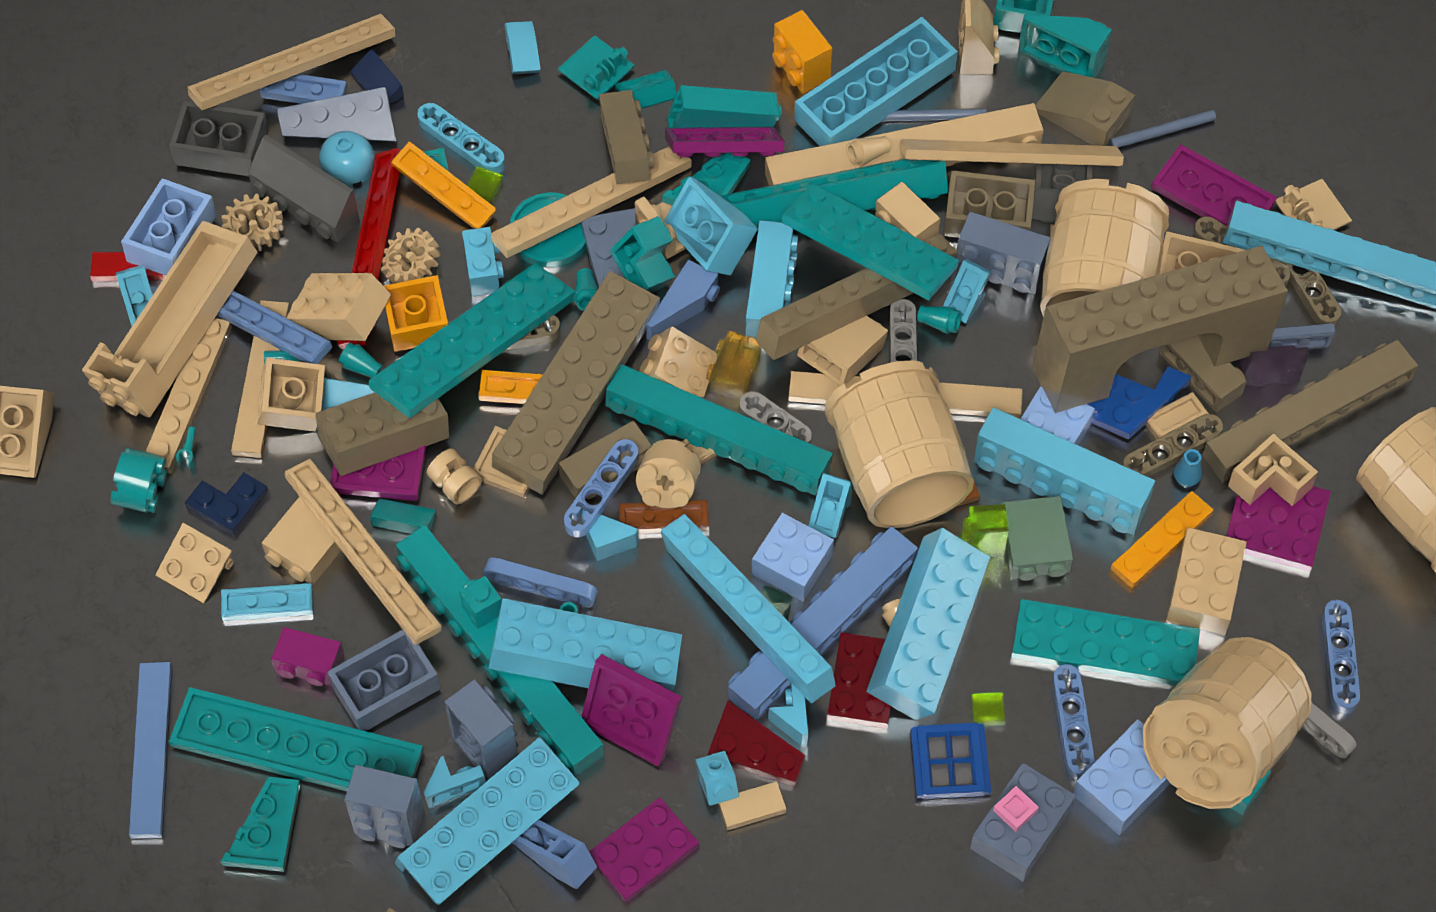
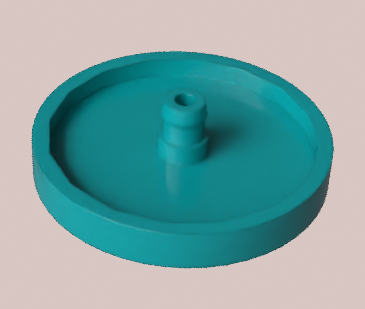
(558, 249)

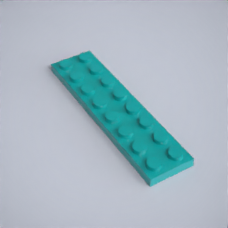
(471, 340)
(286, 741)

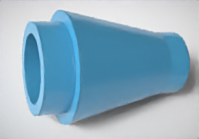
(1189, 468)

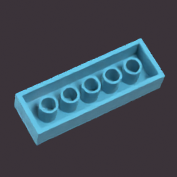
(876, 84)
(1063, 469)
(928, 624)
(566, 644)

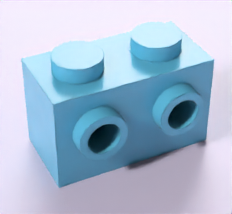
(481, 261)

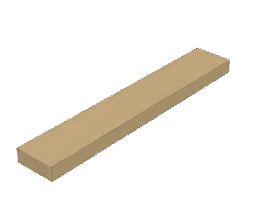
(249, 435)

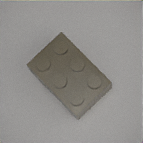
(991, 196)

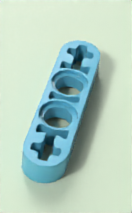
(463, 136)

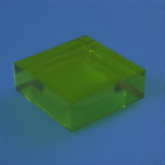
(485, 183)
(988, 709)

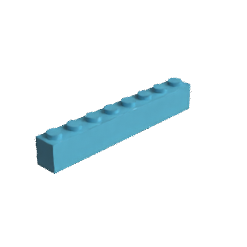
(1333, 253)
(748, 608)

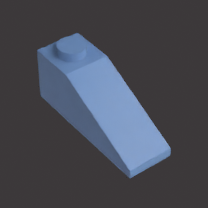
(685, 298)
(557, 853)

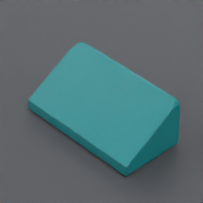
(650, 88)
(401, 516)

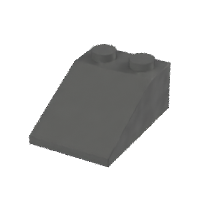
(1050, 182)

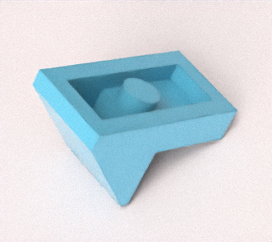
(968, 289)
(135, 290)
(830, 505)
(792, 717)
(444, 787)

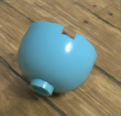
(347, 157)

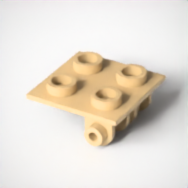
(1313, 204)
(194, 562)

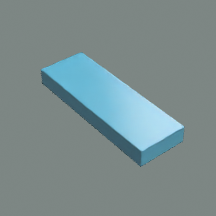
(266, 602)

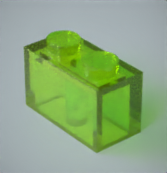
(986, 529)

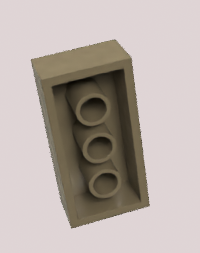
(375, 431)

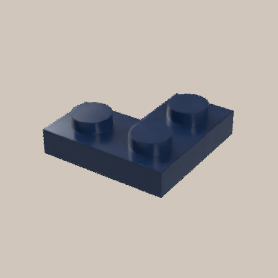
(229, 509)

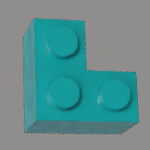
(640, 255)

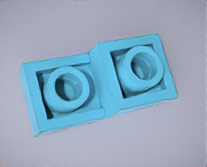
(522, 47)

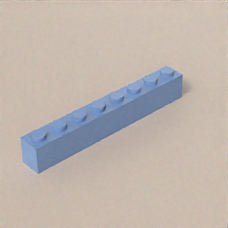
(828, 616)

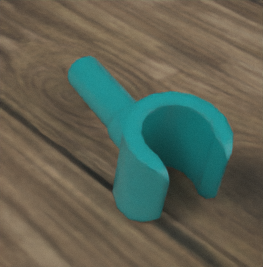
(186, 452)

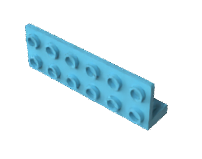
(487, 821)

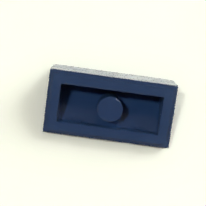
(374, 74)

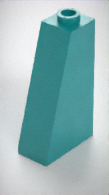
(723, 108)

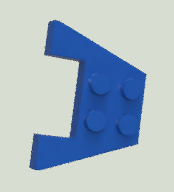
(1134, 404)

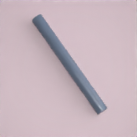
(931, 115)
(1163, 129)

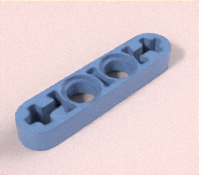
(598, 486)
(540, 582)
(1340, 656)
(1072, 721)

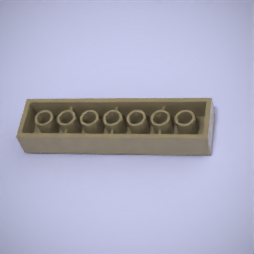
(574, 383)

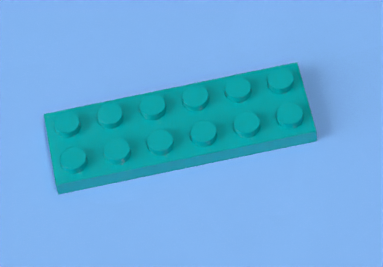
(870, 241)
(1104, 642)

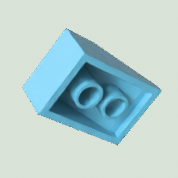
(710, 227)

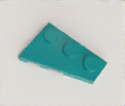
(718, 174)
(267, 830)

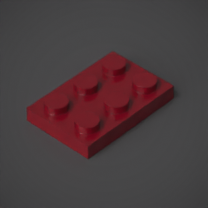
(852, 674)

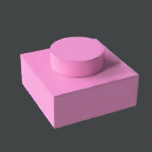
(1015, 808)

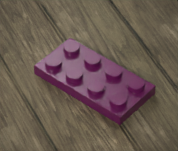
(718, 140)
(1207, 186)

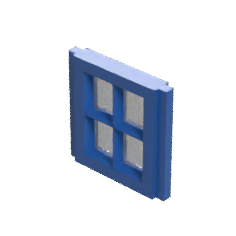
(950, 760)

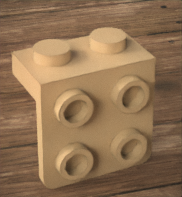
(679, 361)

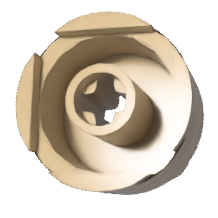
(668, 474)

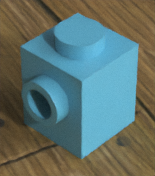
(717, 778)

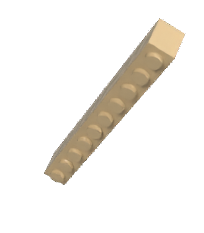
(1007, 125)

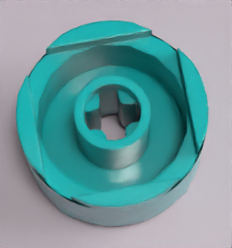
(137, 480)

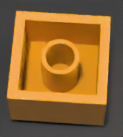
(802, 52)
(414, 311)

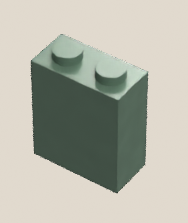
(1037, 538)

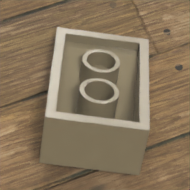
(1086, 107)

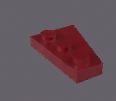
(755, 747)

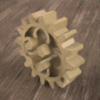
(250, 209)
(421, 256)

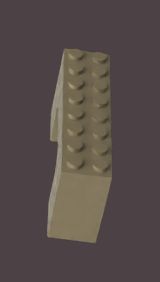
(1223, 301)

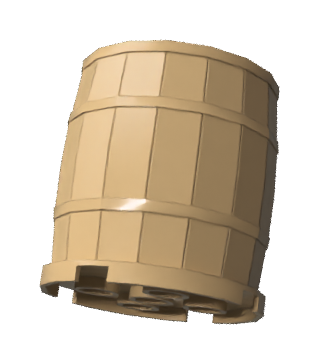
(1102, 239)
(900, 444)
(1403, 481)
(1227, 722)

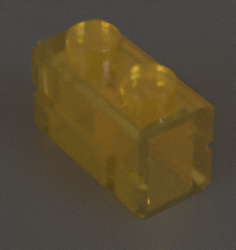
(734, 365)

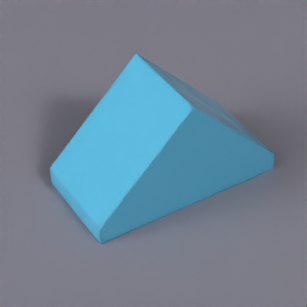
(611, 537)

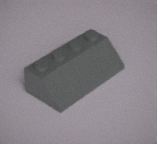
(303, 190)

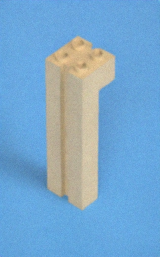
(171, 321)

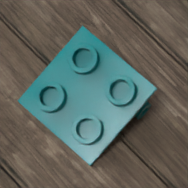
(597, 66)

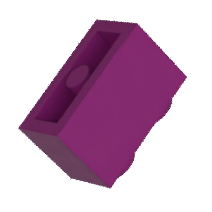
(306, 656)

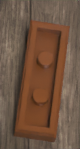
(653, 518)

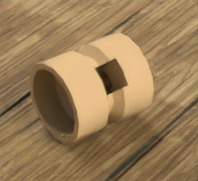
(455, 477)

